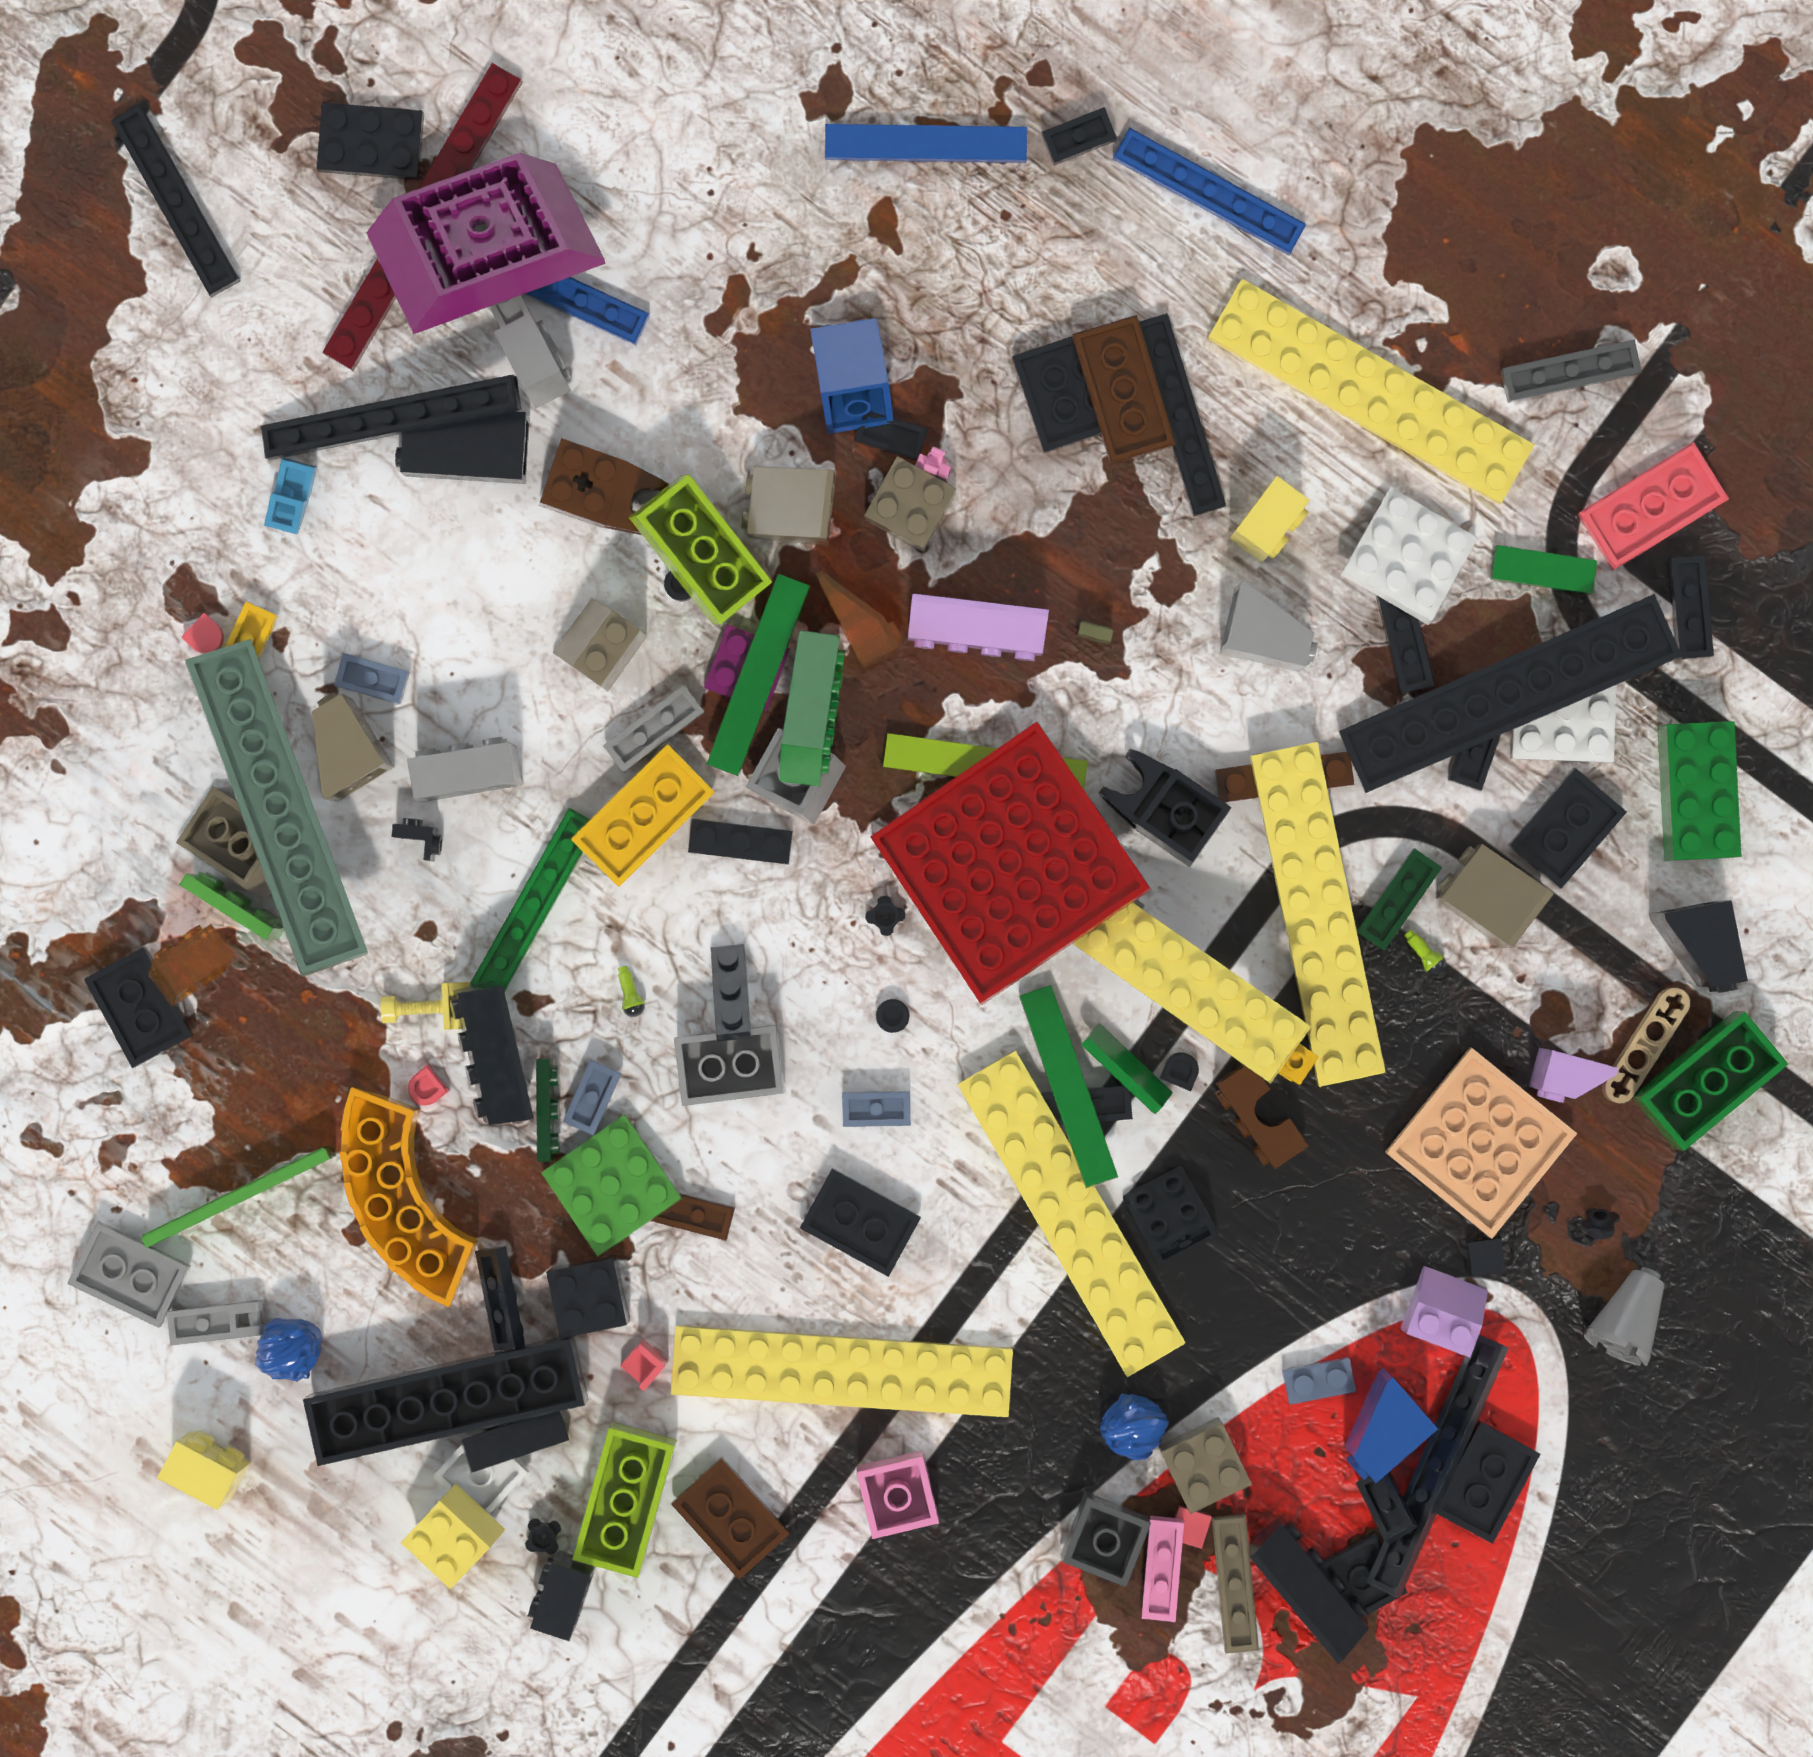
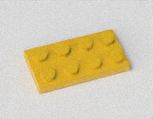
(642, 815)

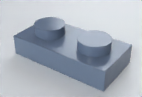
(371, 678)
(592, 1097)
(876, 1108)
(1318, 1380)

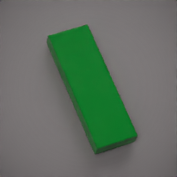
(1543, 569)
(1127, 1068)

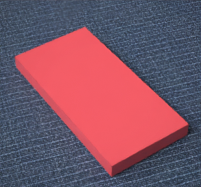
(1653, 506)

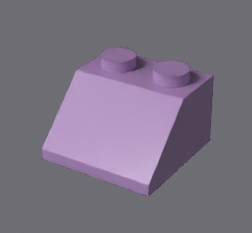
(1565, 1075)
(1446, 1311)

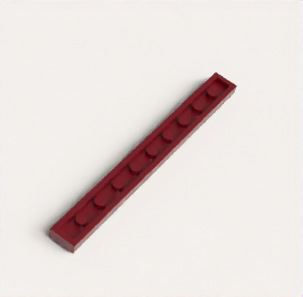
(456, 157)

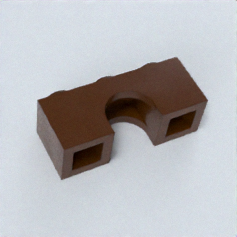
(1274, 1142)

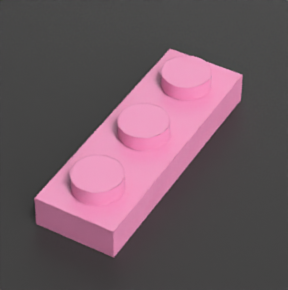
(1163, 1568)

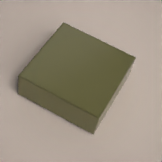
(1095, 632)

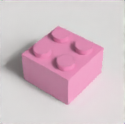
(897, 1494)

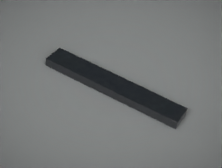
(175, 200)
(1191, 445)

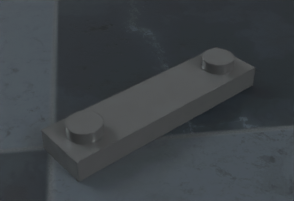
(1571, 371)

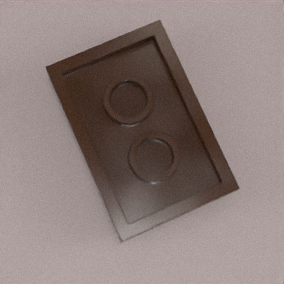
(730, 1518)

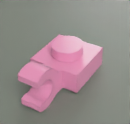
(935, 464)

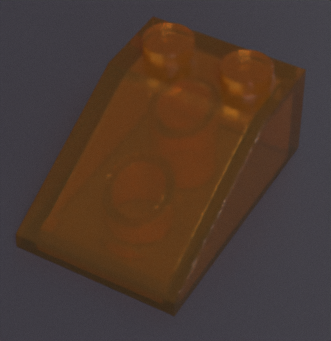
(863, 626)

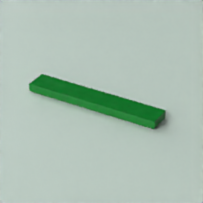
(758, 675)
(533, 904)
(1068, 1086)

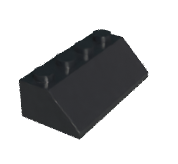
(492, 1053)
(1309, 1588)

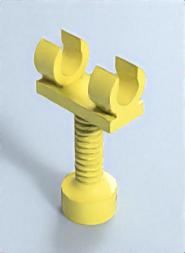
(392, 1009)

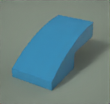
(291, 496)

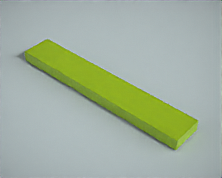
(947, 757)

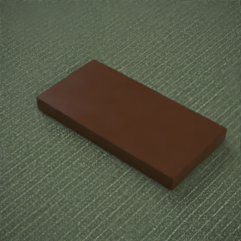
(1123, 390)

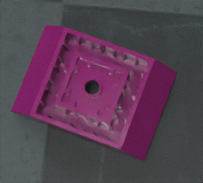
(450, 270)

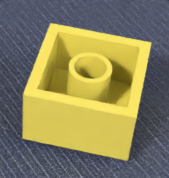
(1269, 519)
(204, 1469)
(453, 1536)

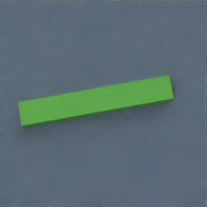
(237, 1196)

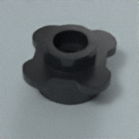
(885, 906)
(1600, 1223)
(546, 1545)

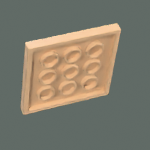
(1480, 1142)

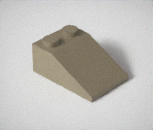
(222, 841)

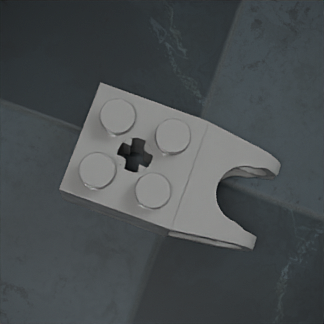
(529, 352)

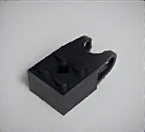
(1161, 796)

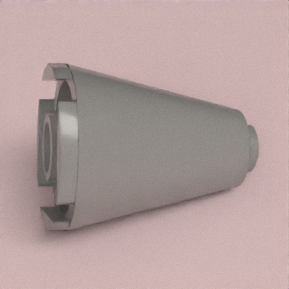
(1630, 1318)

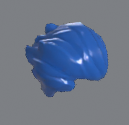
(288, 1349)
(1133, 1426)

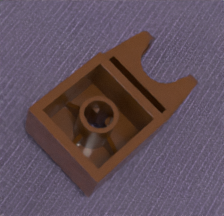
(611, 489)

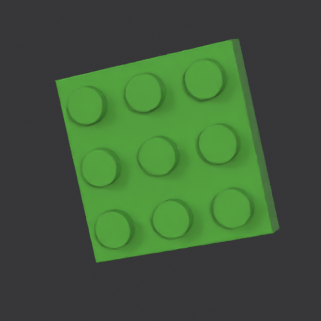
(611, 1185)

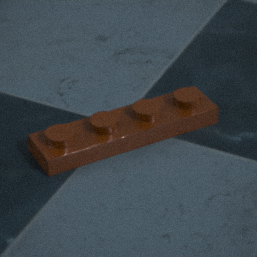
(1239, 782)

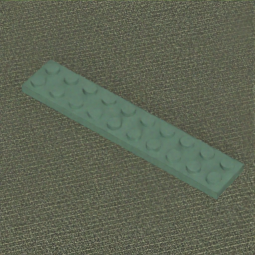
(276, 807)

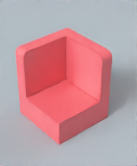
(644, 1364)

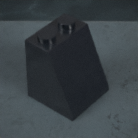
(1705, 943)

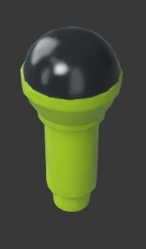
(1432, 961)
(632, 1003)

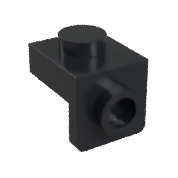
(414, 830)

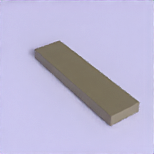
(1234, 1583)

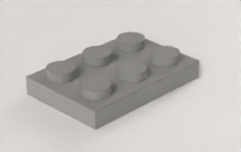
(128, 1274)

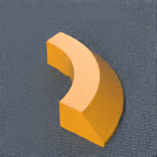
(391, 1201)

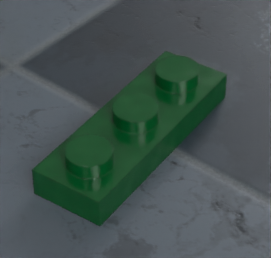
(1398, 899)
(546, 1109)

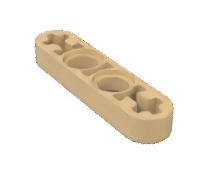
(1650, 1048)

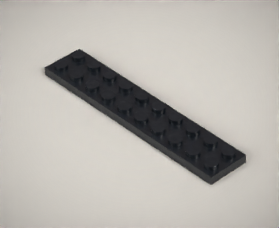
(1510, 693)

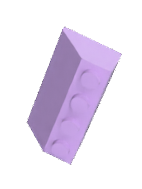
(978, 626)

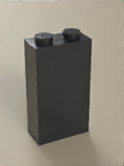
(469, 450)

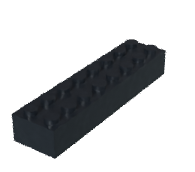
(445, 1400)

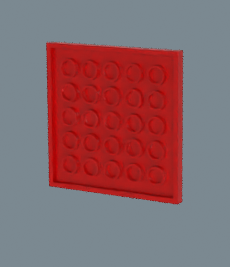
(1010, 863)

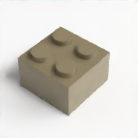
(910, 504)
(1204, 1465)

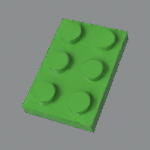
(233, 905)

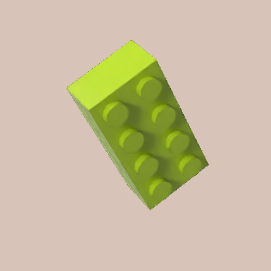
(700, 549)
(624, 1499)

